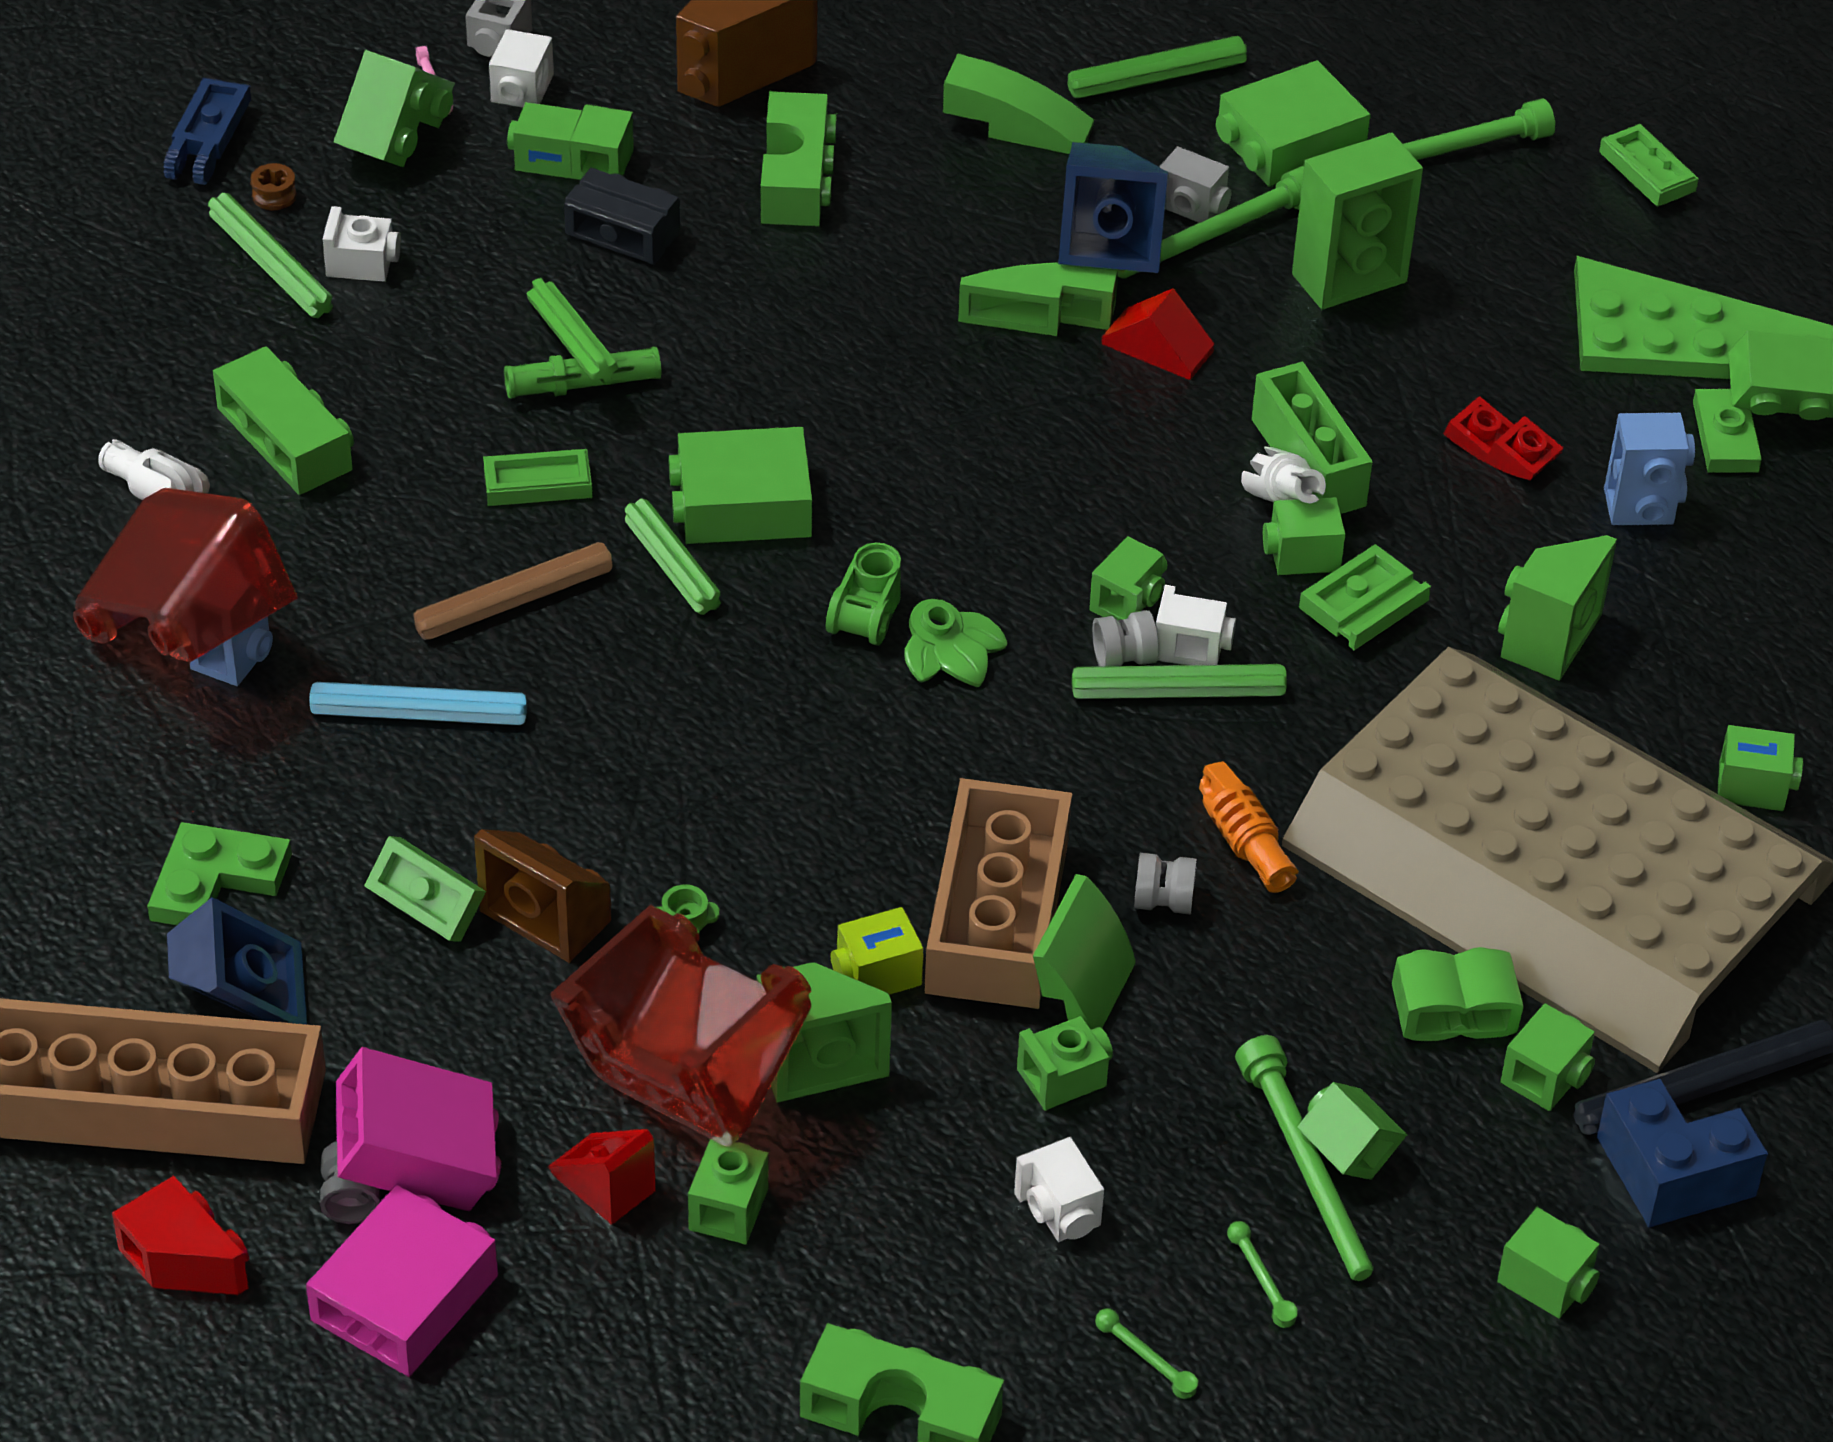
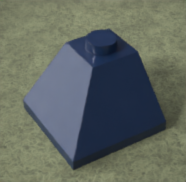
(239, 963)

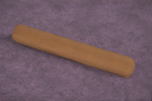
(512, 591)

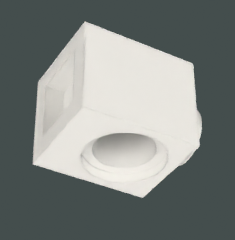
(521, 68)

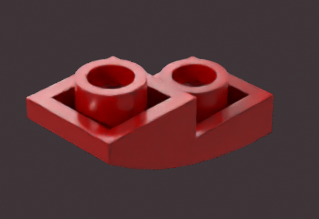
(1492, 438)

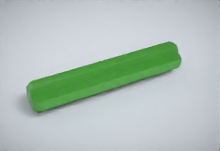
(672, 556)

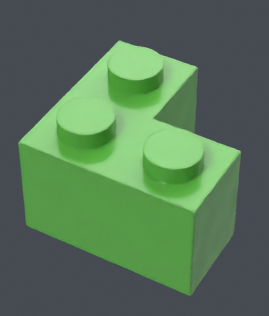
(388, 106)

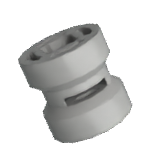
(1125, 639)
(1178, 883)

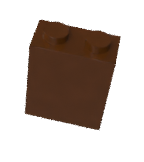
(742, 45)

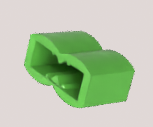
(1457, 994)

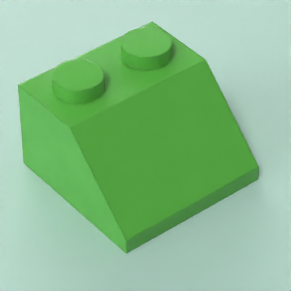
(1555, 603)
(841, 1038)

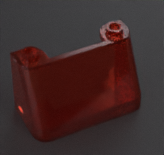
(192, 568)
(682, 1026)

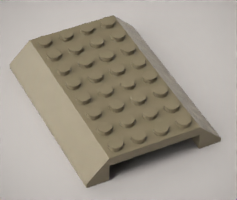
(1556, 843)

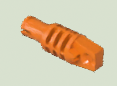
(1246, 826)

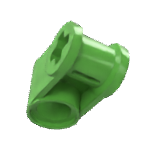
(867, 594)

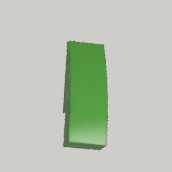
(1014, 106)
(1039, 297)

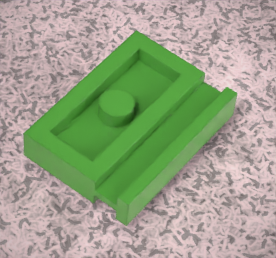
(1364, 596)

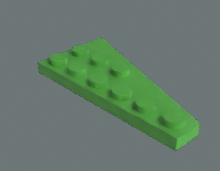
(1666, 327)

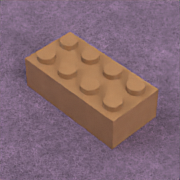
(997, 892)

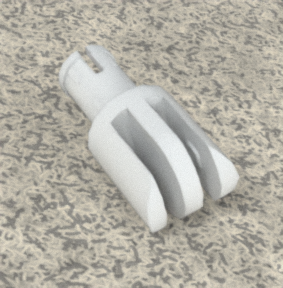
(150, 470)
(1283, 477)

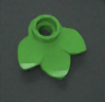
(955, 647)

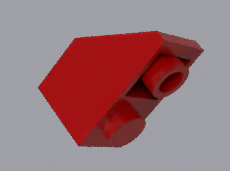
(178, 1243)

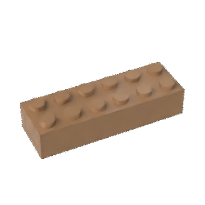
(159, 1081)

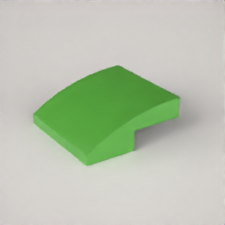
(1084, 954)

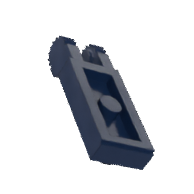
(206, 128)

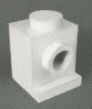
(359, 246)
(1192, 629)
(1060, 1189)

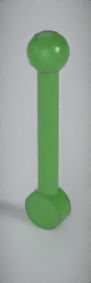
(1284, 1311)
(1183, 1382)

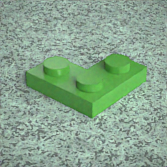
(214, 858)

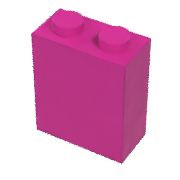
(416, 1129)
(402, 1279)

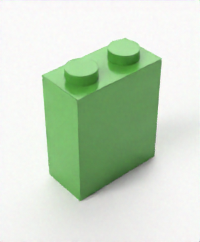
(1290, 119)
(742, 485)

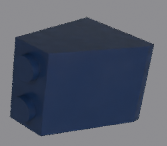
(1112, 209)

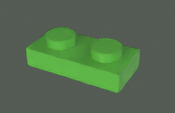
(425, 888)

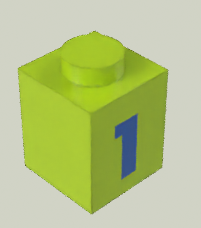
(880, 951)

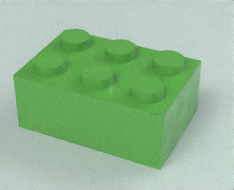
(1356, 220)

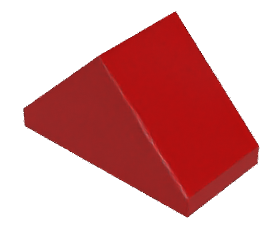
(1161, 334)
(609, 1171)

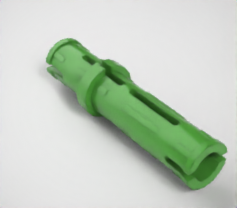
(529, 378)

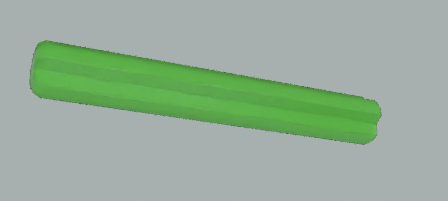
(1157, 67)
(270, 255)
(572, 331)
(1179, 681)

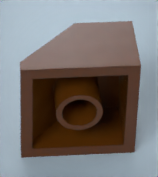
(540, 892)

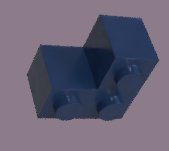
(1674, 1164)

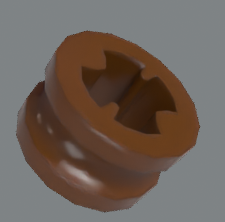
(273, 187)

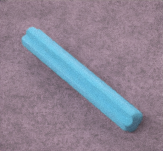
(418, 703)

